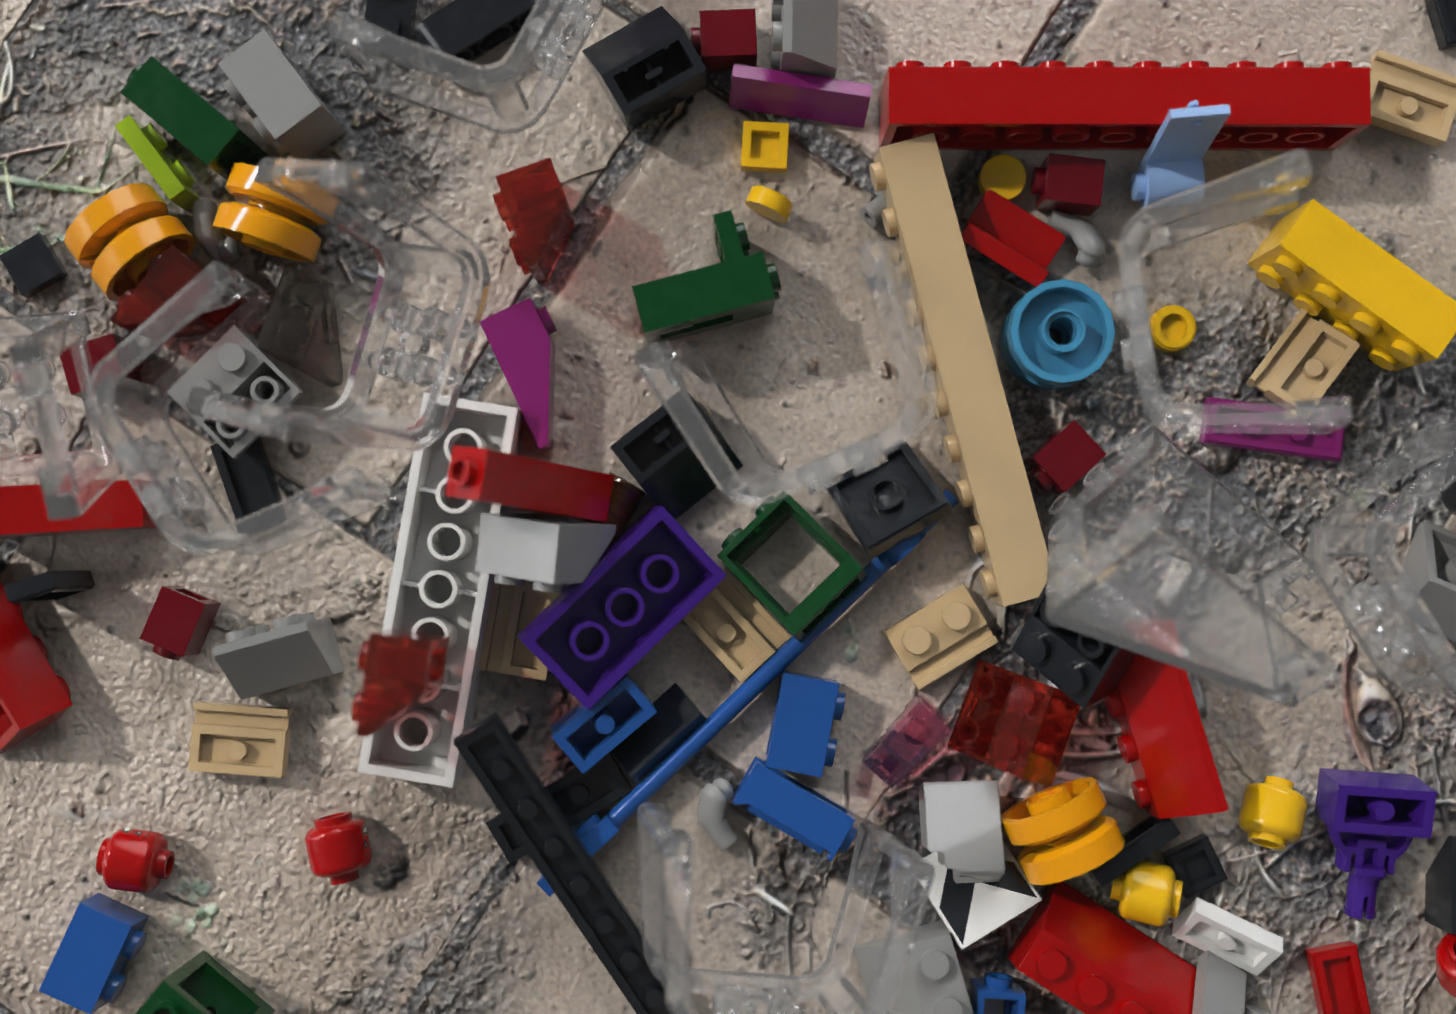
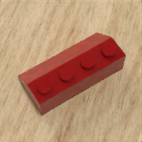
(28, 686)
(1165, 741)
(1100, 959)

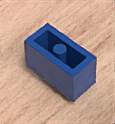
(803, 724)
(594, 732)
(95, 953)

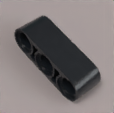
(473, 26)

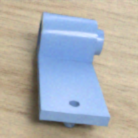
(1176, 153)

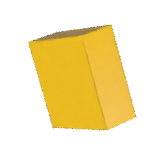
(764, 147)

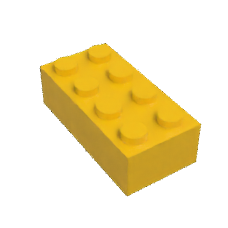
(1356, 287)

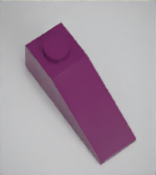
(527, 359)

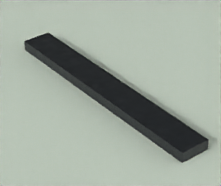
(562, 860)

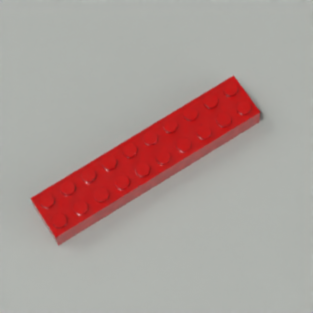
(1121, 106)

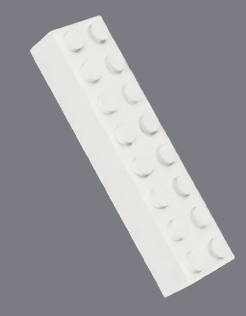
(442, 595)

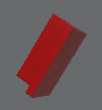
(1012, 237)

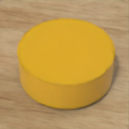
(1003, 175)
(769, 203)
(1172, 328)

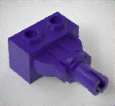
(1371, 825)

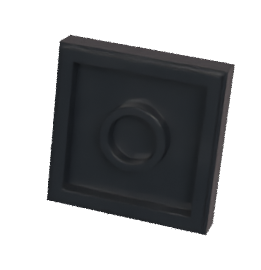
(889, 501)

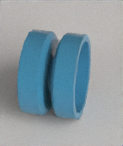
(1079, 320)

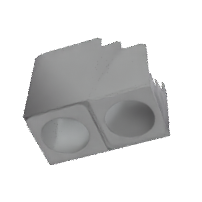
(964, 828)

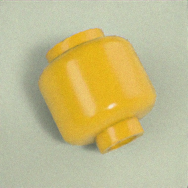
(1272, 813)
(1148, 893)

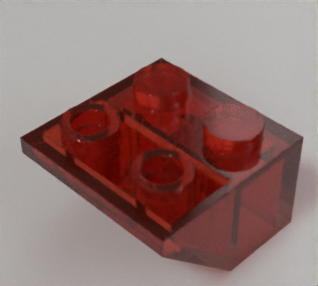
(538, 211)
(166, 277)
(398, 675)
(1014, 723)

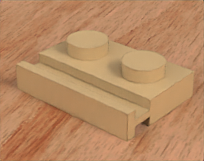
(1411, 99)
(1303, 361)
(509, 613)
(736, 627)
(940, 636)
(240, 739)

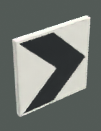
(979, 908)

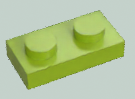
(149, 148)

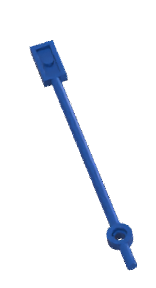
(598, 831)

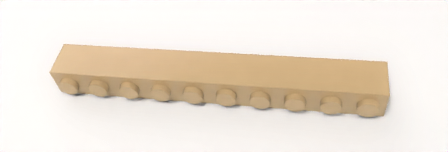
(965, 371)

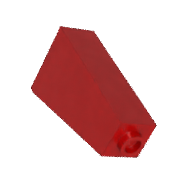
(528, 484)
(25, 513)

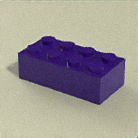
(622, 606)

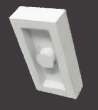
(1227, 936)

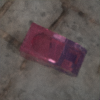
(906, 741)

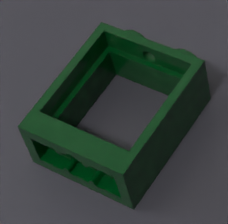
(190, 118)
(820, 602)
(203, 985)

